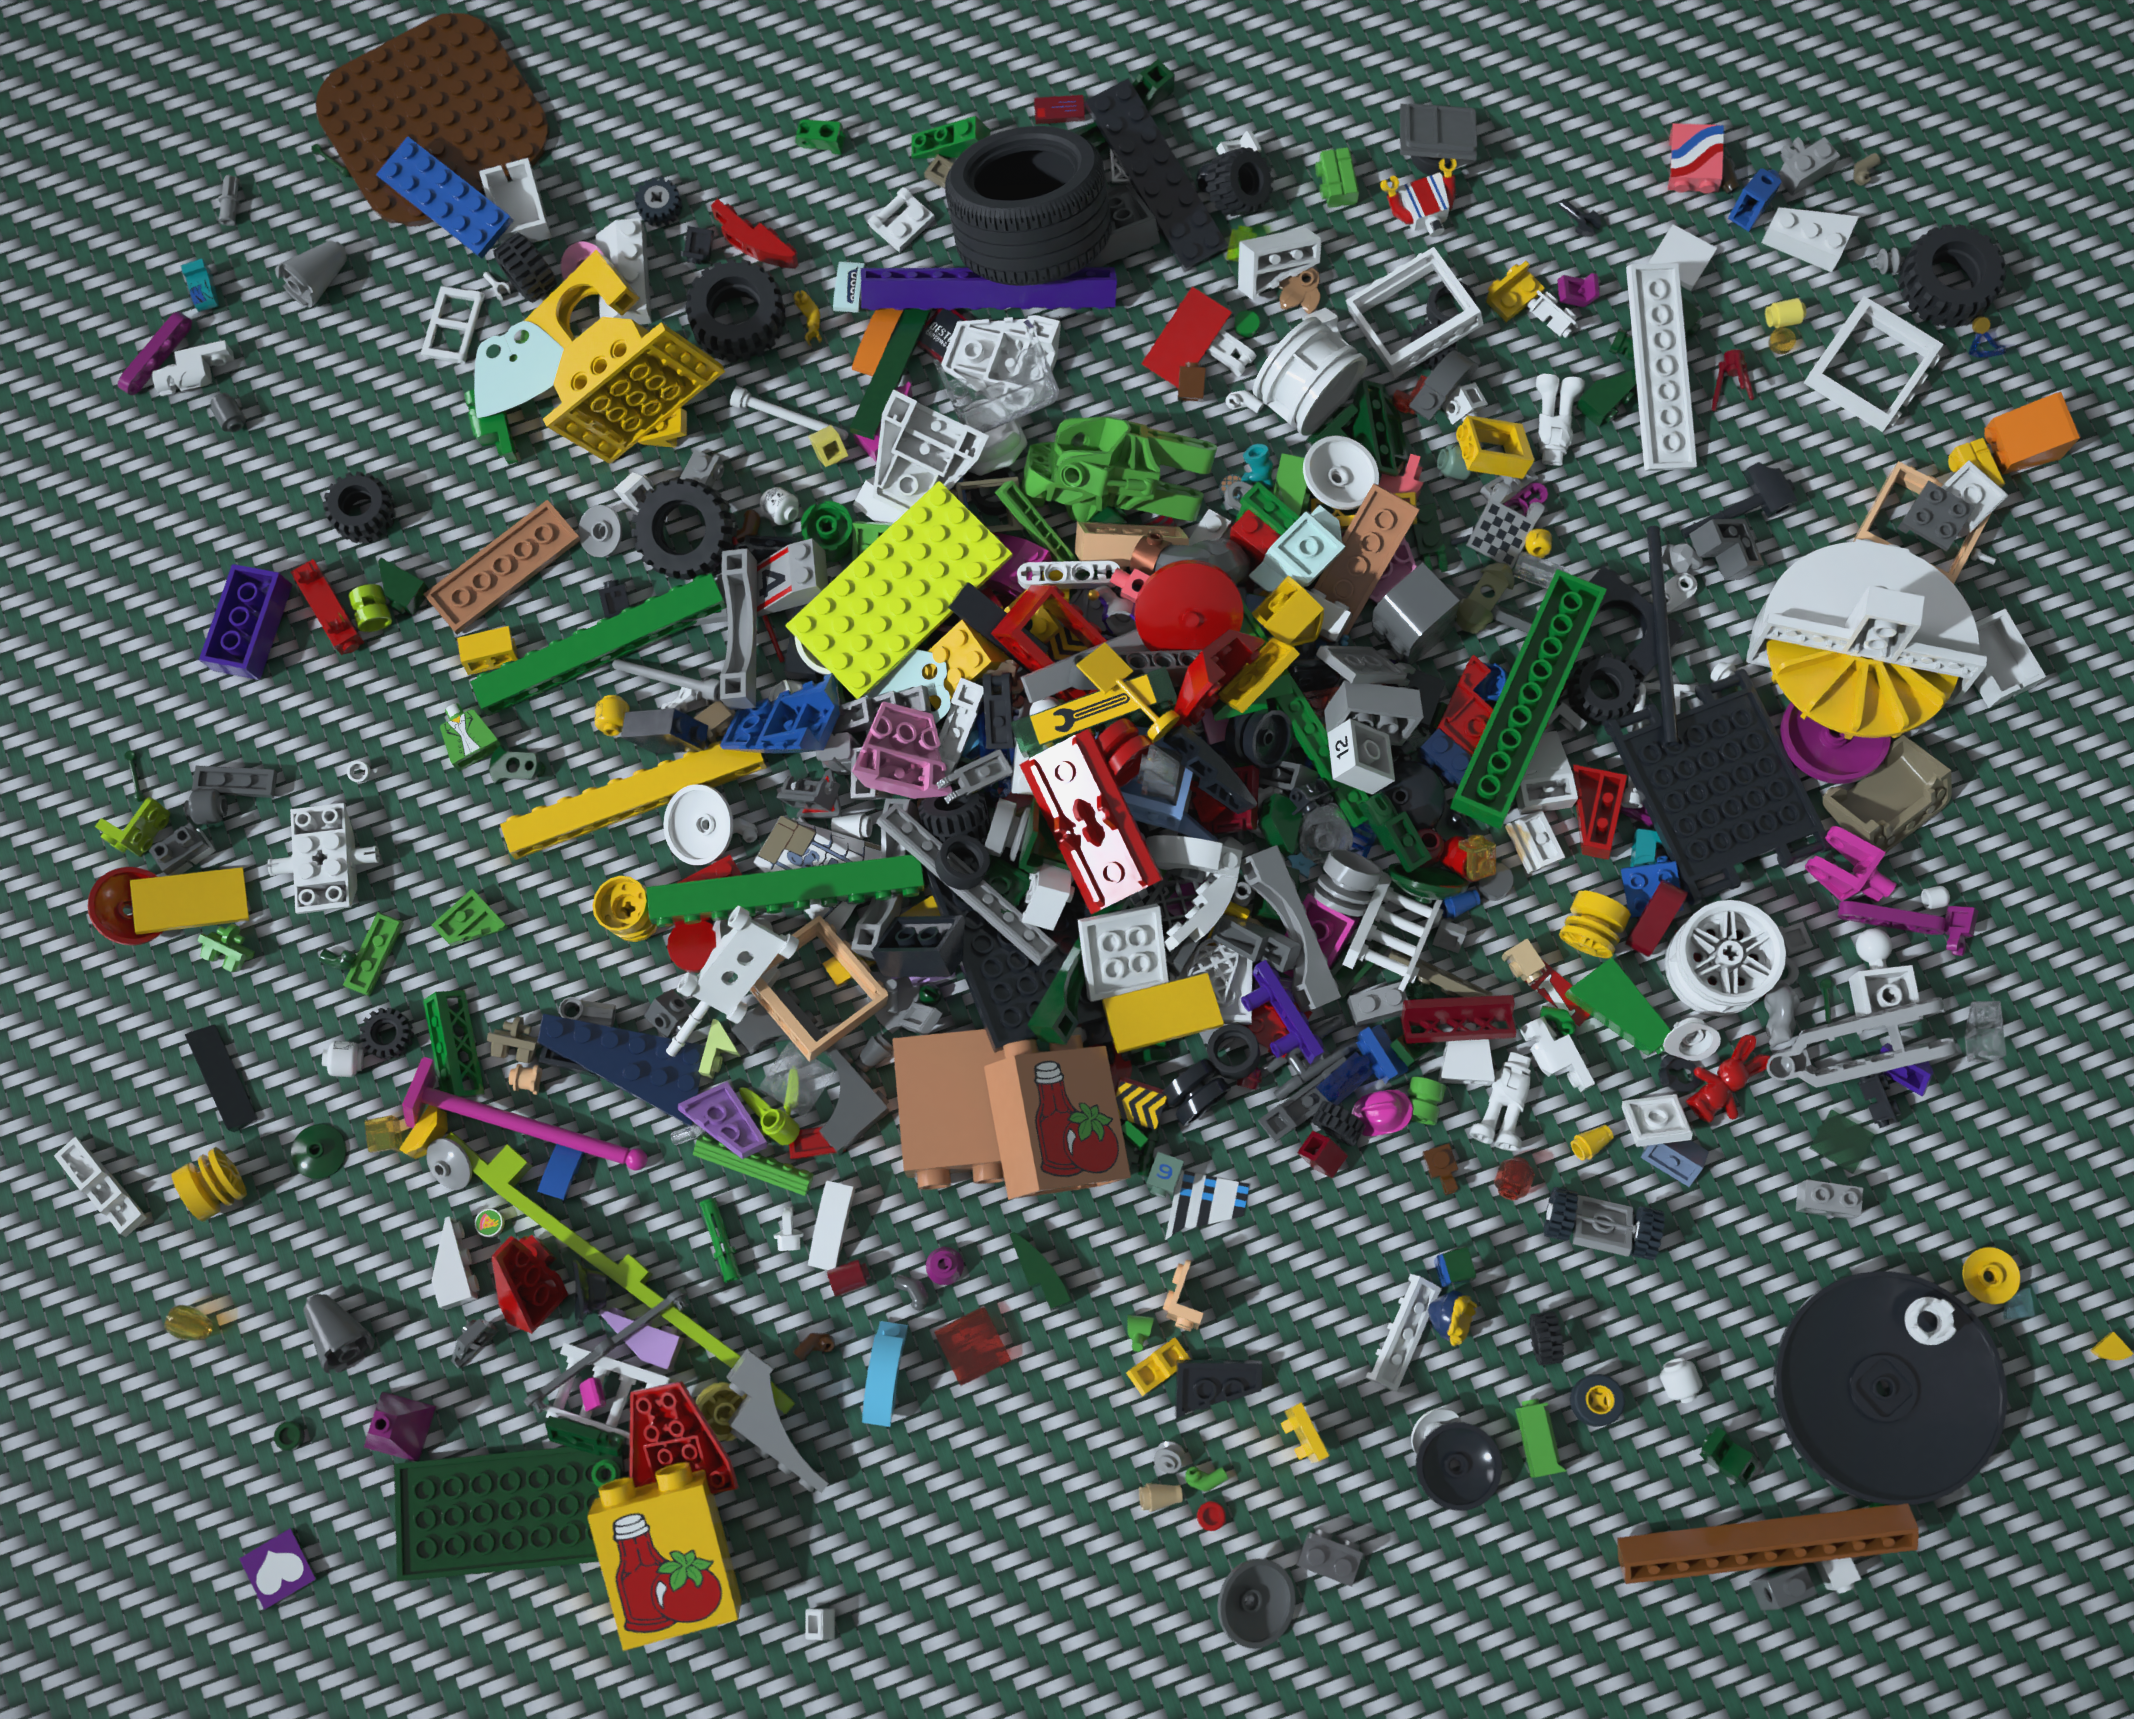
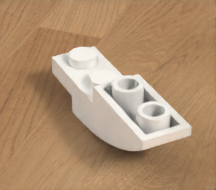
(1208, 909)

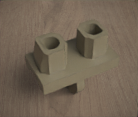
(503, 1039)

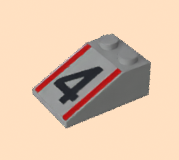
(791, 577)

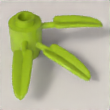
(773, 1121)

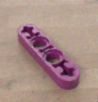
(154, 353)
(1891, 918)

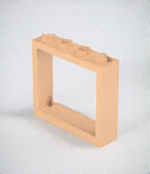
(1915, 481)
(857, 969)

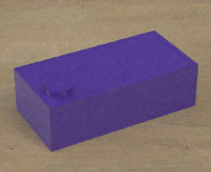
(245, 622)

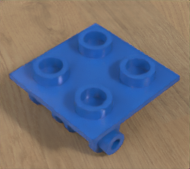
(1643, 880)

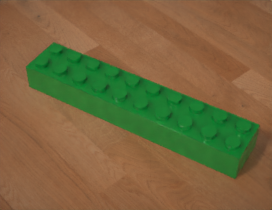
(1528, 699)

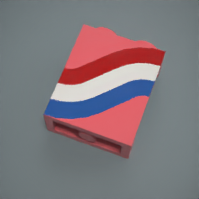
(1696, 157)

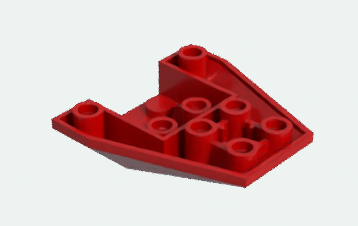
(1212, 672)
(673, 1430)

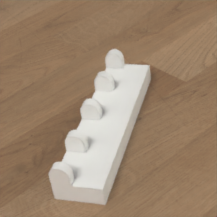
(1404, 1333)

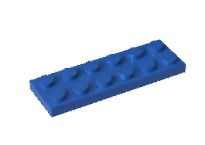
(445, 197)

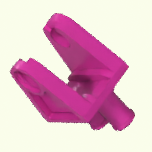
(1863, 858)

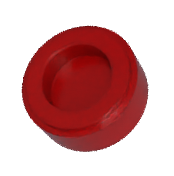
(1211, 1516)

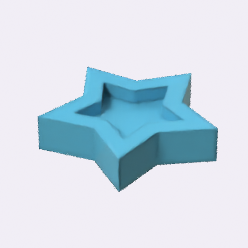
(1301, 863)

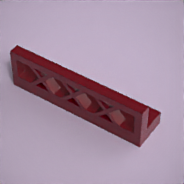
(1457, 1013)

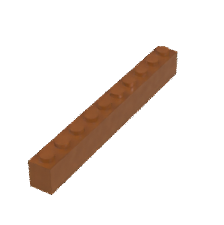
(1767, 1543)

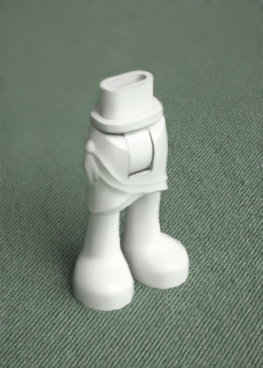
(1556, 432)
(1509, 1090)

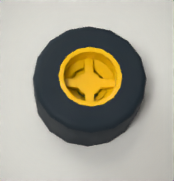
(1606, 1404)

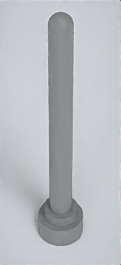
(709, 688)

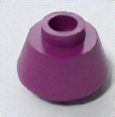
(937, 1271)

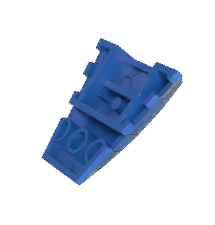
(788, 724)

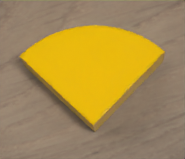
(2111, 1348)

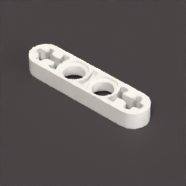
(1069, 570)

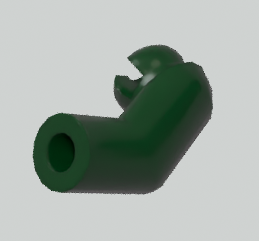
(338, 962)

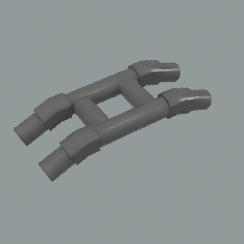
(1304, 1073)

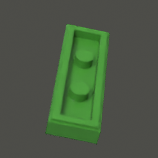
(373, 954)

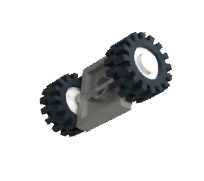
(1604, 1224)

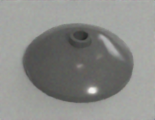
(1268, 1603)

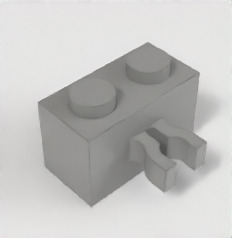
(1806, 164)

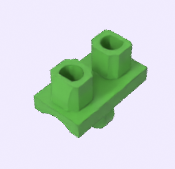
(226, 942)

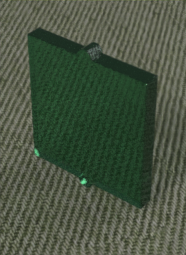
(1841, 1141)

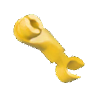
(812, 314)

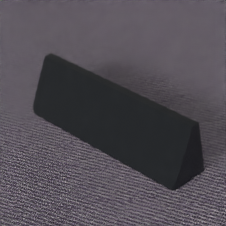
(984, 617)
(221, 1078)

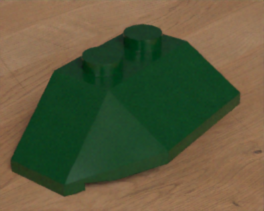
(1379, 427)

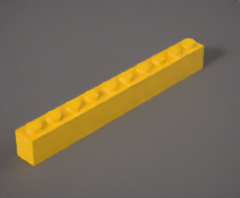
(624, 798)

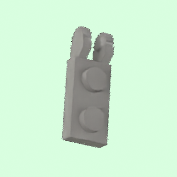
(977, 775)

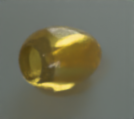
(188, 1323)

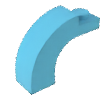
(883, 1374)

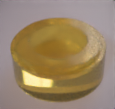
(1782, 340)

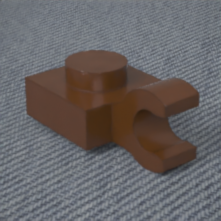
(1441, 1164)

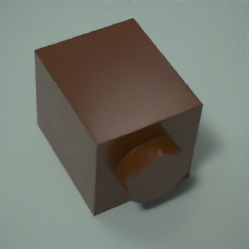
(1191, 382)

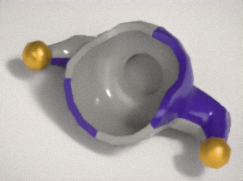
(1117, 612)

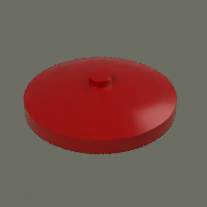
(1187, 606)

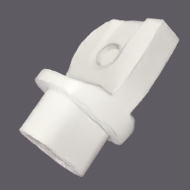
(788, 1237)

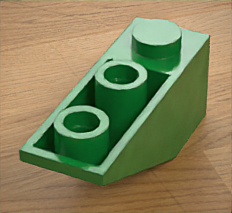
(948, 139)

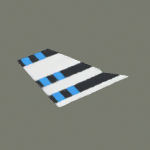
(1205, 1201)

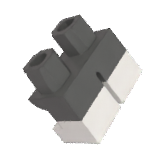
(179, 848)

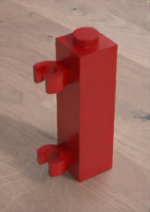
(327, 607)

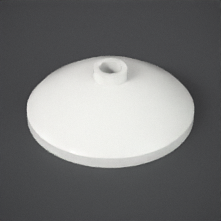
(1348, 464)
(688, 820)

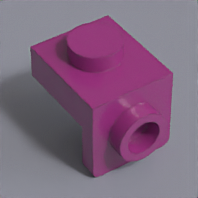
(1577, 290)

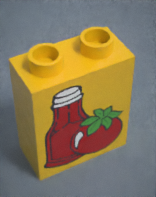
(664, 1556)

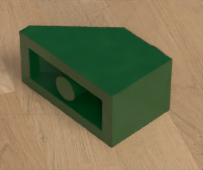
(401, 588)

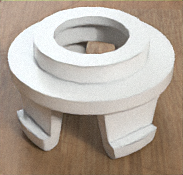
(1945, 1324)

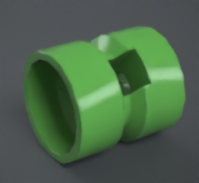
(1424, 1098)

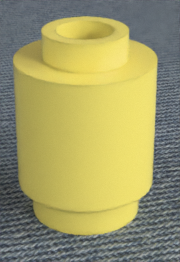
(1785, 313)

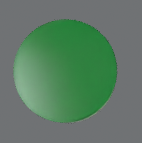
(1246, 324)

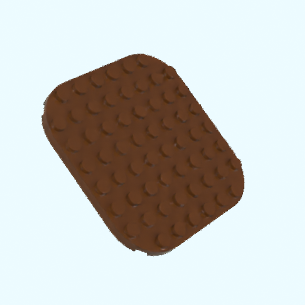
(445, 90)

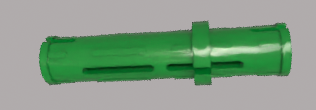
(730, 1271)

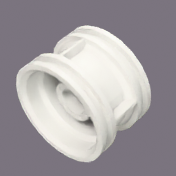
(1309, 375)
(1690, 977)

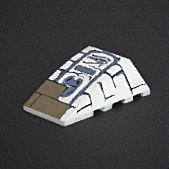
(803, 845)

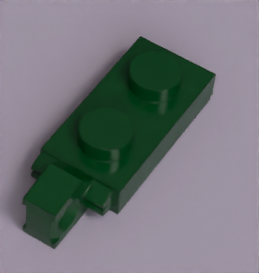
(583, 1437)

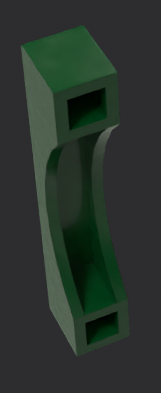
(1152, 87)
(1607, 395)
(1057, 1012)

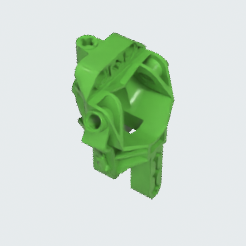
(1115, 467)

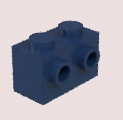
(1445, 758)

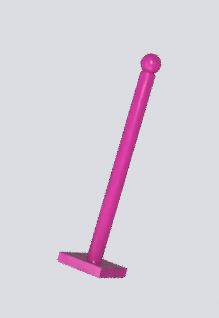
(422, 1093)

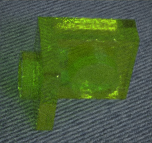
(1243, 233)

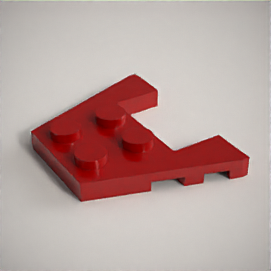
(1467, 712)

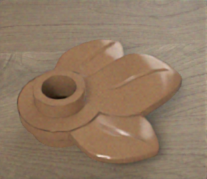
(1298, 292)

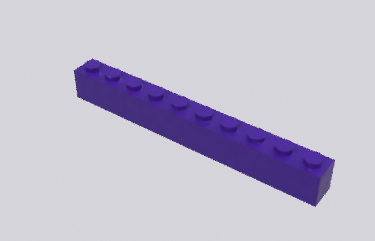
(965, 289)

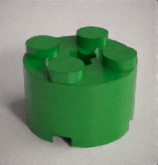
(830, 528)

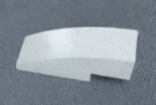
(831, 1225)

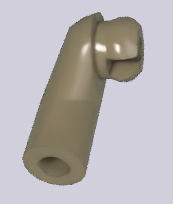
(1862, 168)

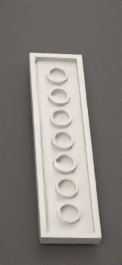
(1661, 366)

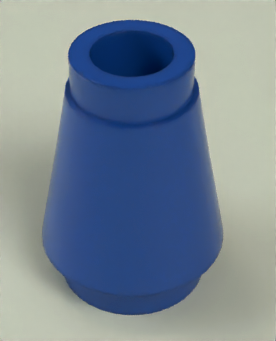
(1460, 904)

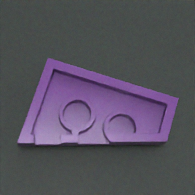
(725, 1119)

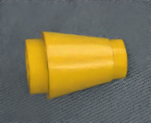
(1591, 1142)

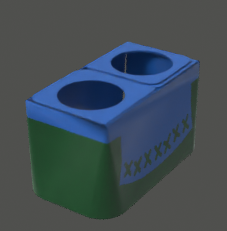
(1455, 1267)

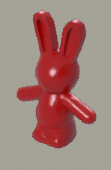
(1730, 1077)

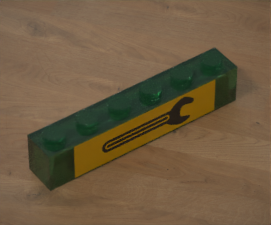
(1093, 711)

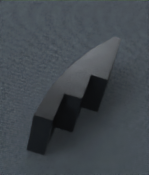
(1215, 774)

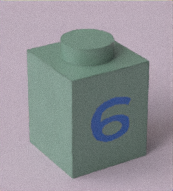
(1165, 1175)

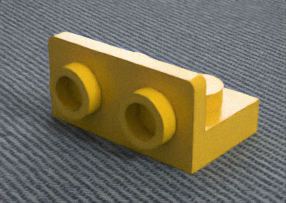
(1513, 291)

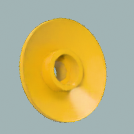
(2004, 1275)

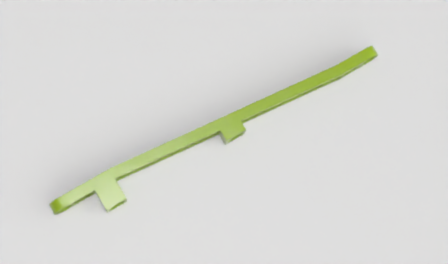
(511, 1167)

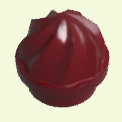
(1251, 1081)

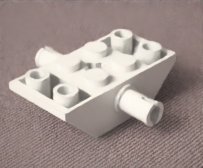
(320, 835)

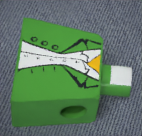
(467, 737)

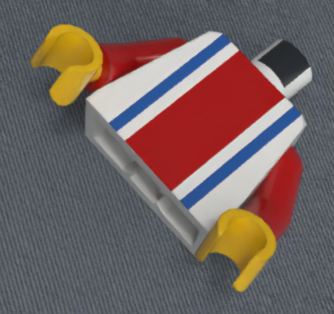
(1423, 201)

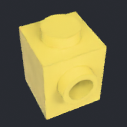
(828, 446)

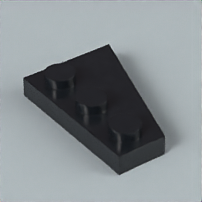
(1214, 1381)

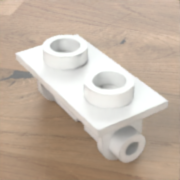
(1546, 307)

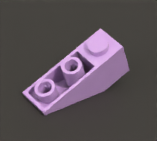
(648, 1343)

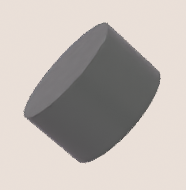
(1496, 886)

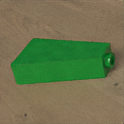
(1620, 1006)

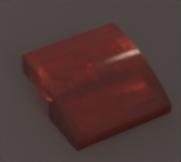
(972, 1345)

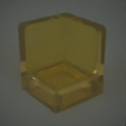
(383, 1134)

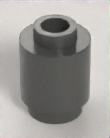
(227, 412)

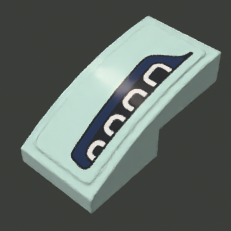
(848, 287)

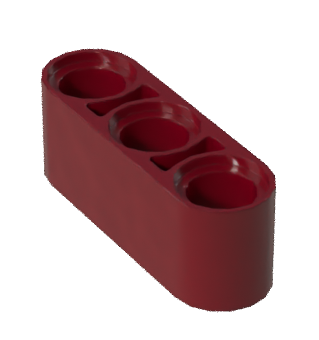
(1656, 918)

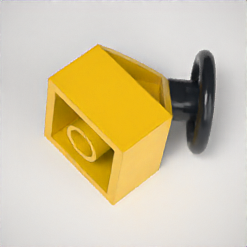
(1293, 619)

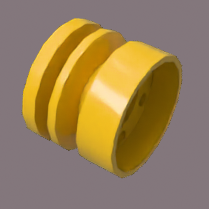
(623, 909)
(1594, 924)
(204, 1186)

